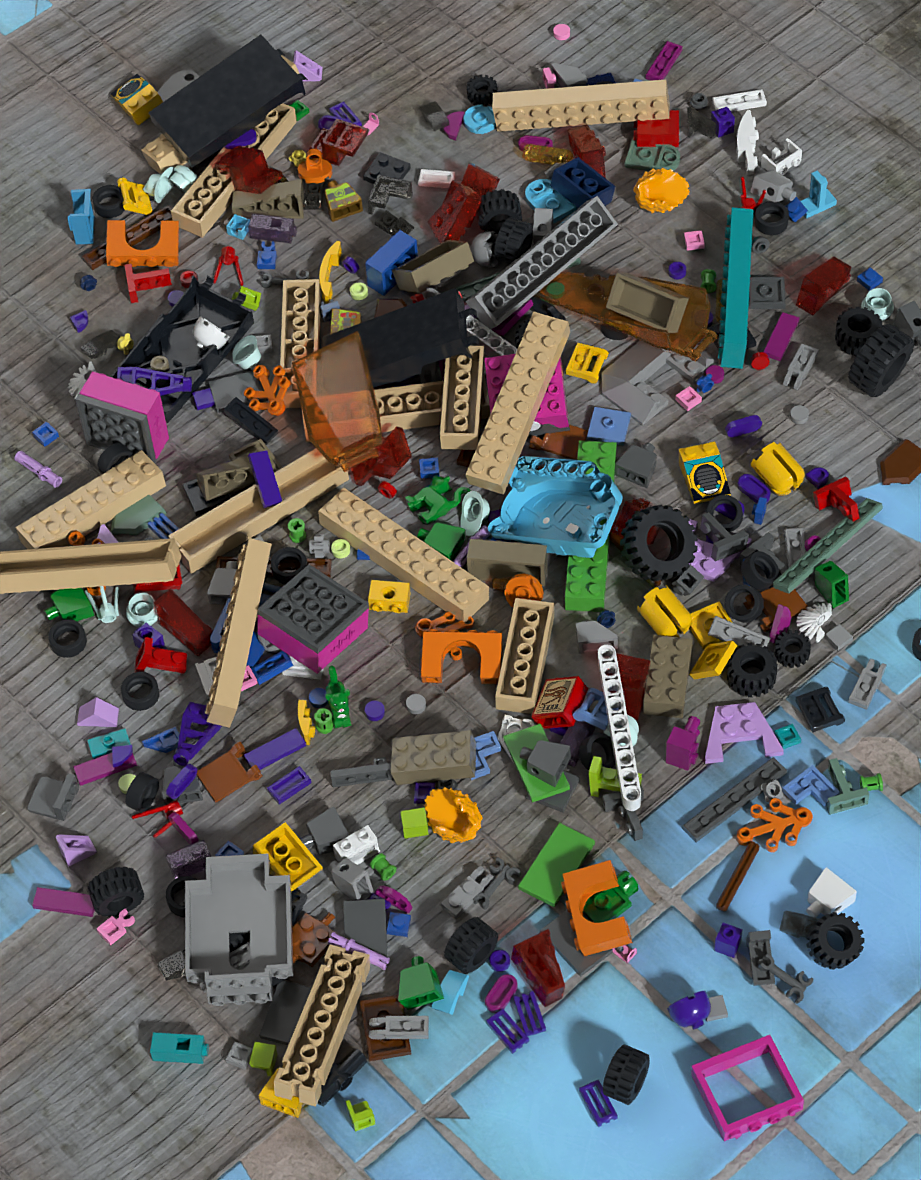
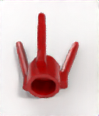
(749, 203)
(228, 257)
(167, 809)

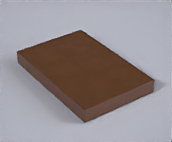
(383, 1048)

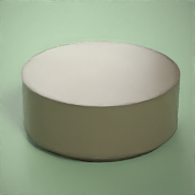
(159, 363)

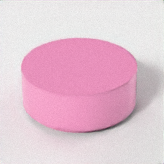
(561, 32)

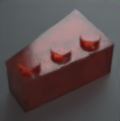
(587, 147)
(454, 214)
(822, 284)
(182, 622)
(539, 967)

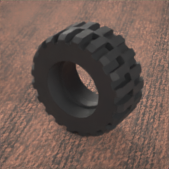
(881, 360)
(680, 536)

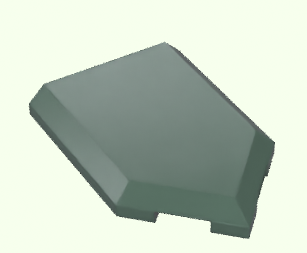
(135, 517)

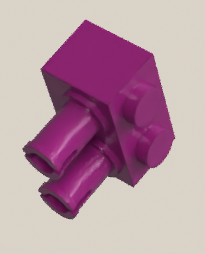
(682, 745)

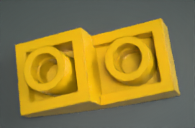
(305, 721)

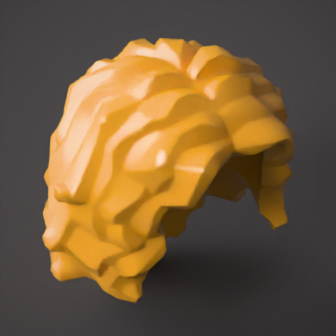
(660, 190)
(452, 815)

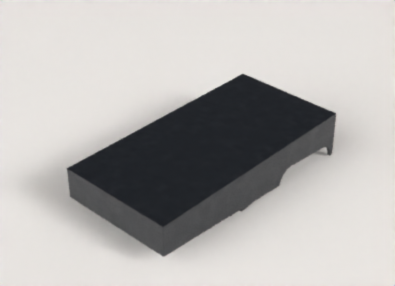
(227, 100)
(412, 336)
(174, 339)

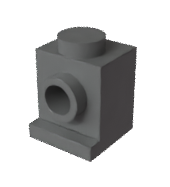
(692, 580)

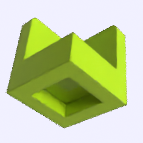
(414, 823)
(264, 1057)
(360, 1115)

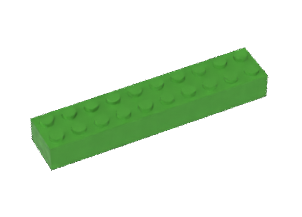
(585, 575)

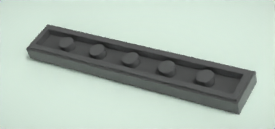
(733, 800)

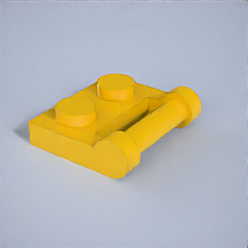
(139, 199)
(581, 359)

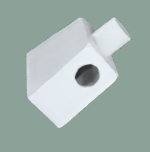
(829, 895)

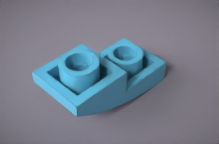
(452, 986)

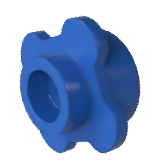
(705, 383)

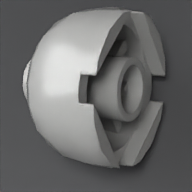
(484, 249)

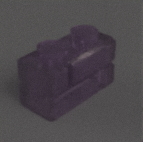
(188, 859)

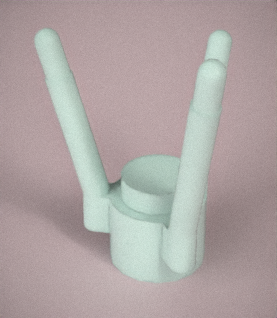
(107, 612)

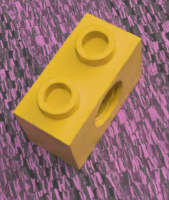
(382, 590)

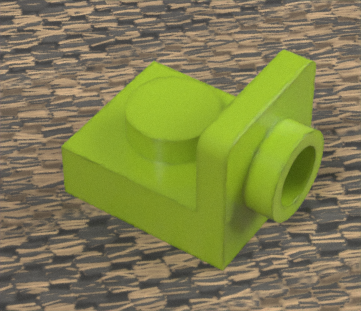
(252, 298)

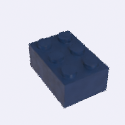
(581, 183)

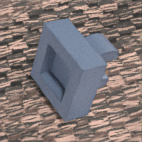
(326, 310)

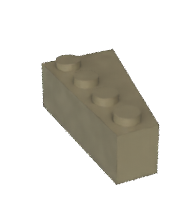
(278, 200)

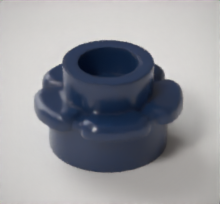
(88, 283)
(606, 618)

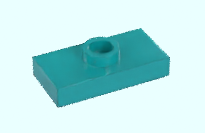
(103, 744)

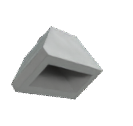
(568, 75)
(593, 635)

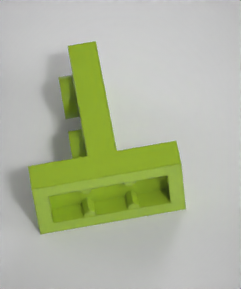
(604, 777)

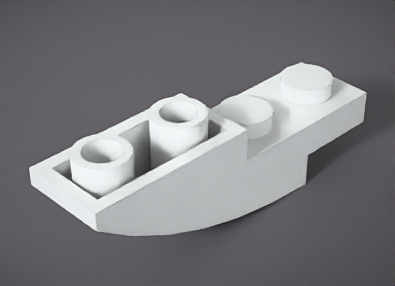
(746, 142)

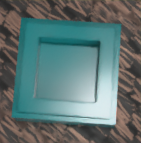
(787, 736)

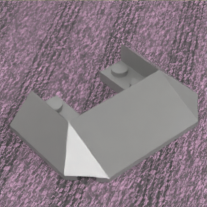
(625, 378)

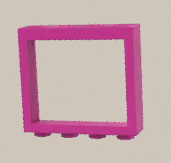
(732, 1058)

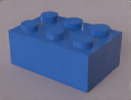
(394, 253)

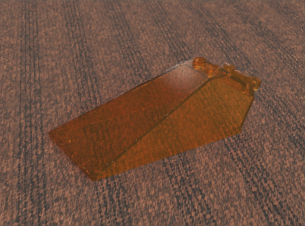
(339, 402)

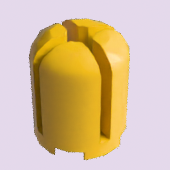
(778, 469)
(664, 612)

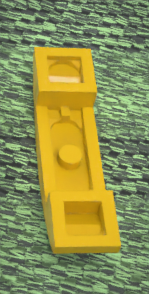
(331, 258)

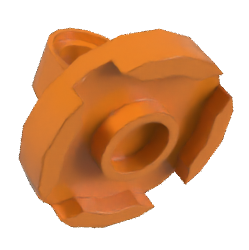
(314, 169)
(523, 587)

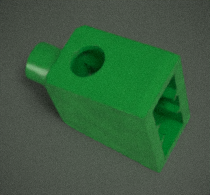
(444, 539)
(832, 583)
(69, 605)
(419, 984)

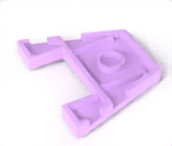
(705, 564)
(740, 724)

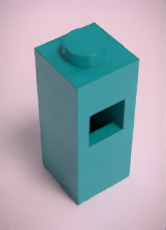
(178, 1048)

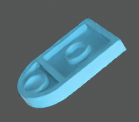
(548, 199)

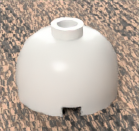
(208, 334)

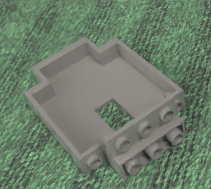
(238, 899)

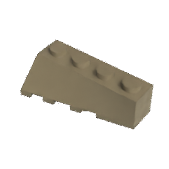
(227, 477)

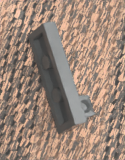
(365, 774)

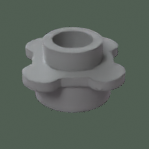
(775, 786)

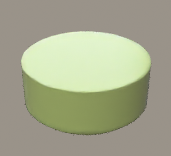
(359, 291)
(340, 548)
(125, 781)

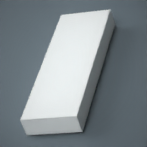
(740, 101)

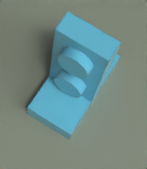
(819, 196)

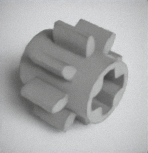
(319, 546)

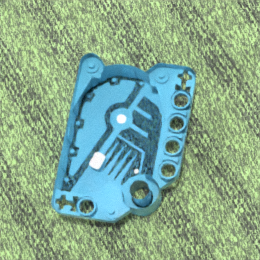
(558, 506)

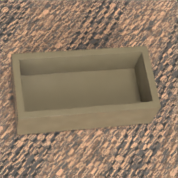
(433, 266)
(647, 302)
(506, 559)
(668, 676)
(433, 757)

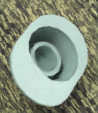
(159, 184)
(246, 353)
(474, 512)

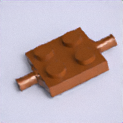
(311, 938)

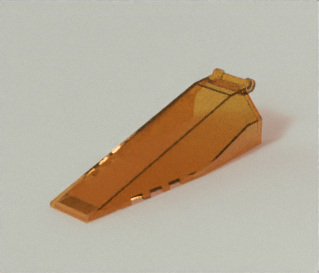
(589, 297)

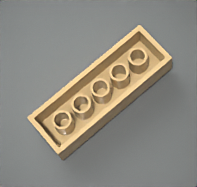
(462, 400)
(524, 656)

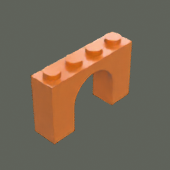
(162, 254)
(438, 644)
(579, 887)

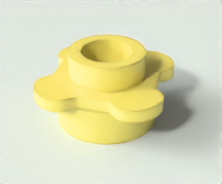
(297, 157)
(125, 343)

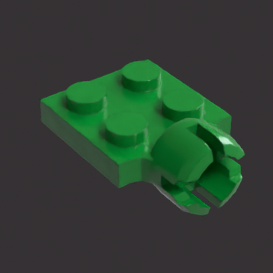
(611, 902)

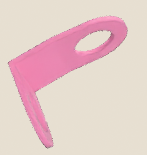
(371, 123)
(627, 953)

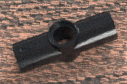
(341, 1075)

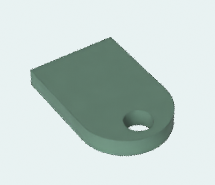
(652, 157)

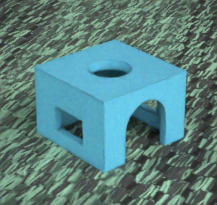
(238, 222)

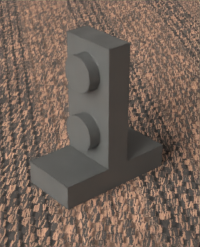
(723, 542)
(764, 544)
(614, 801)
(759, 945)

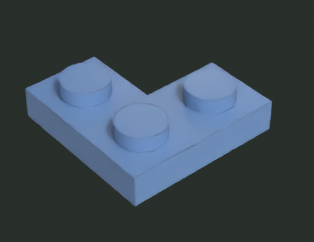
(485, 745)
(808, 783)

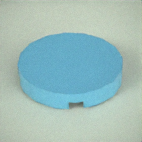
(479, 119)

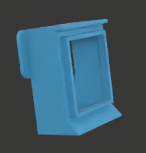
(83, 218)

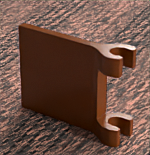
(561, 443)
(772, 598)
(227, 773)

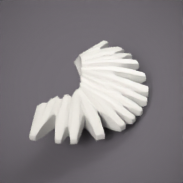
(77, 383)
(811, 620)

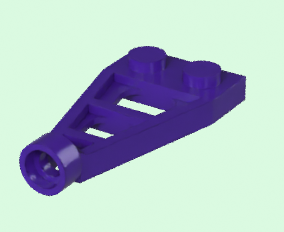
(131, 374)
(193, 713)

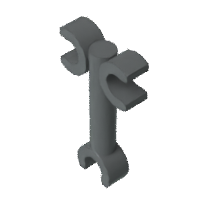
(279, 281)
(500, 872)
(797, 983)

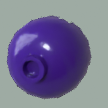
(691, 1010)

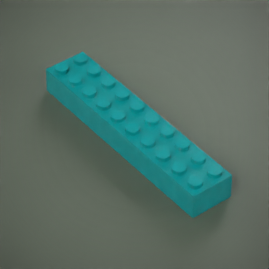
(736, 288)

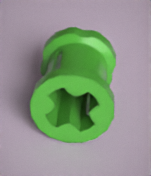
(708, 280)
(296, 528)
(327, 721)
(871, 782)
(383, 867)

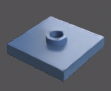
(609, 426)

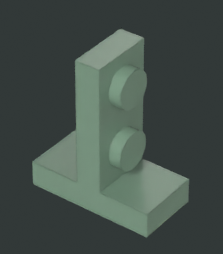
(848, 798)

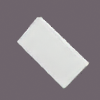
(435, 178)

